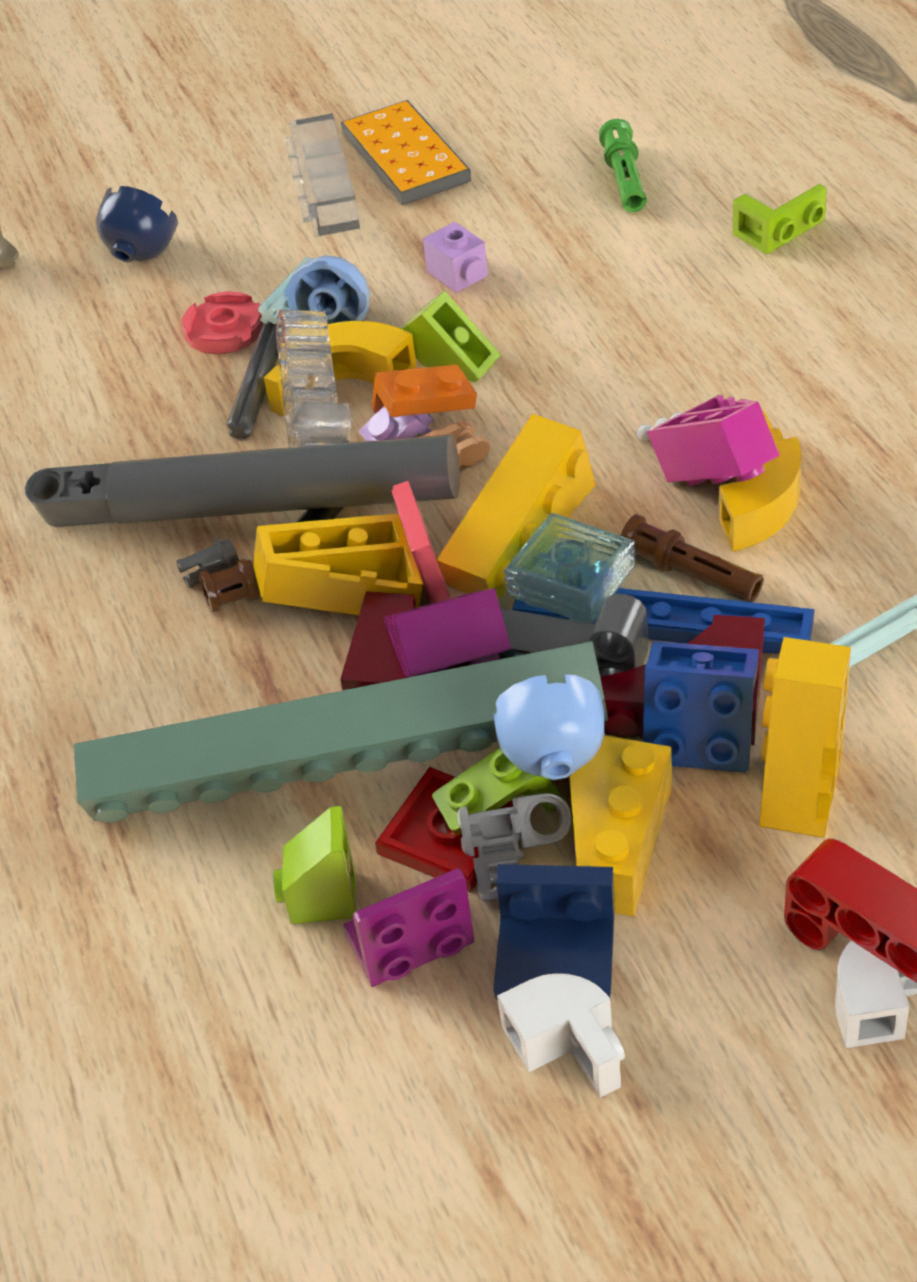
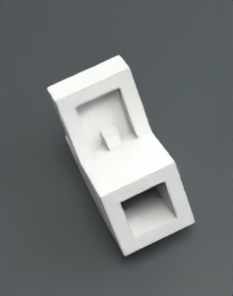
(870, 998)
(563, 1016)

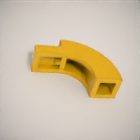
(762, 505)

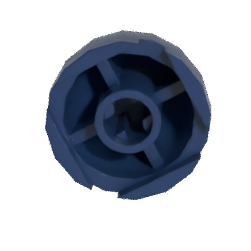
(134, 224)

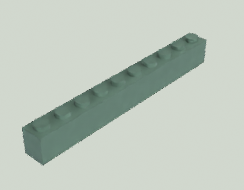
(310, 736)

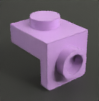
(385, 427)

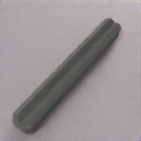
(253, 386)

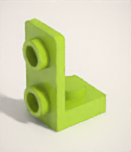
(772, 228)
(489, 787)

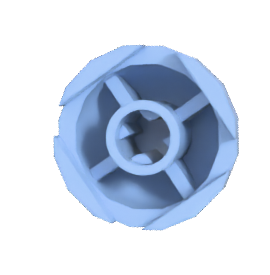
(331, 287)
(550, 726)

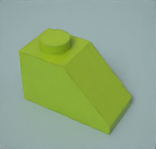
(448, 337)
(318, 872)

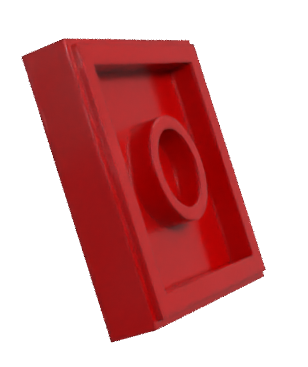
(422, 837)

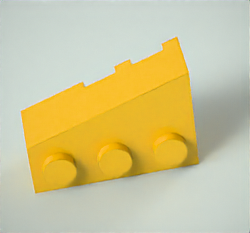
(334, 562)
(803, 734)
(620, 811)

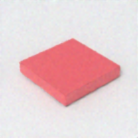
(420, 542)

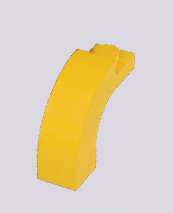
(356, 353)

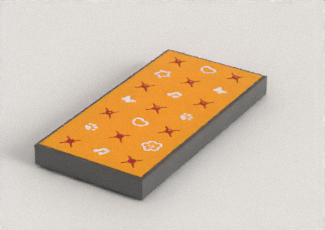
(405, 152)

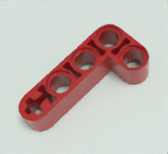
(856, 897)

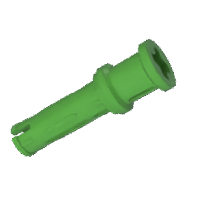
(631, 191)

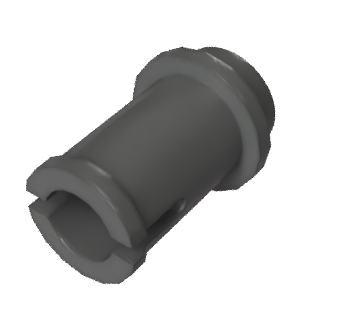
(211, 559)

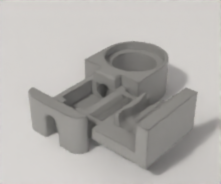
(498, 843)

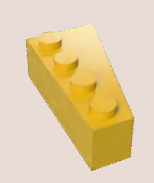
(538, 476)

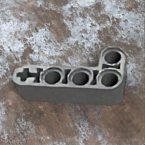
(617, 635)

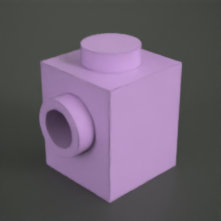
(455, 256)

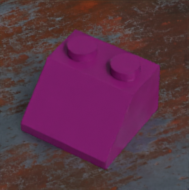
(449, 633)

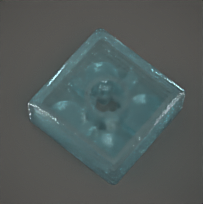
(570, 568)

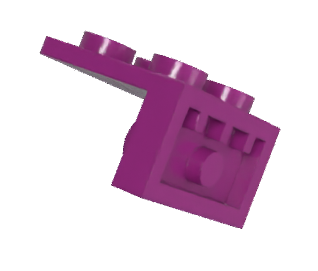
(412, 928)

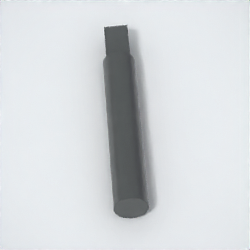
(246, 482)

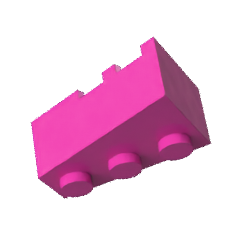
(714, 442)

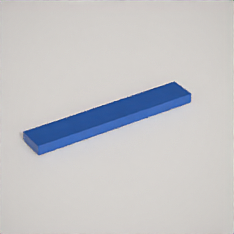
(684, 616)

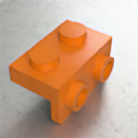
(422, 391)

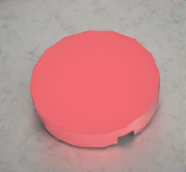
(222, 323)

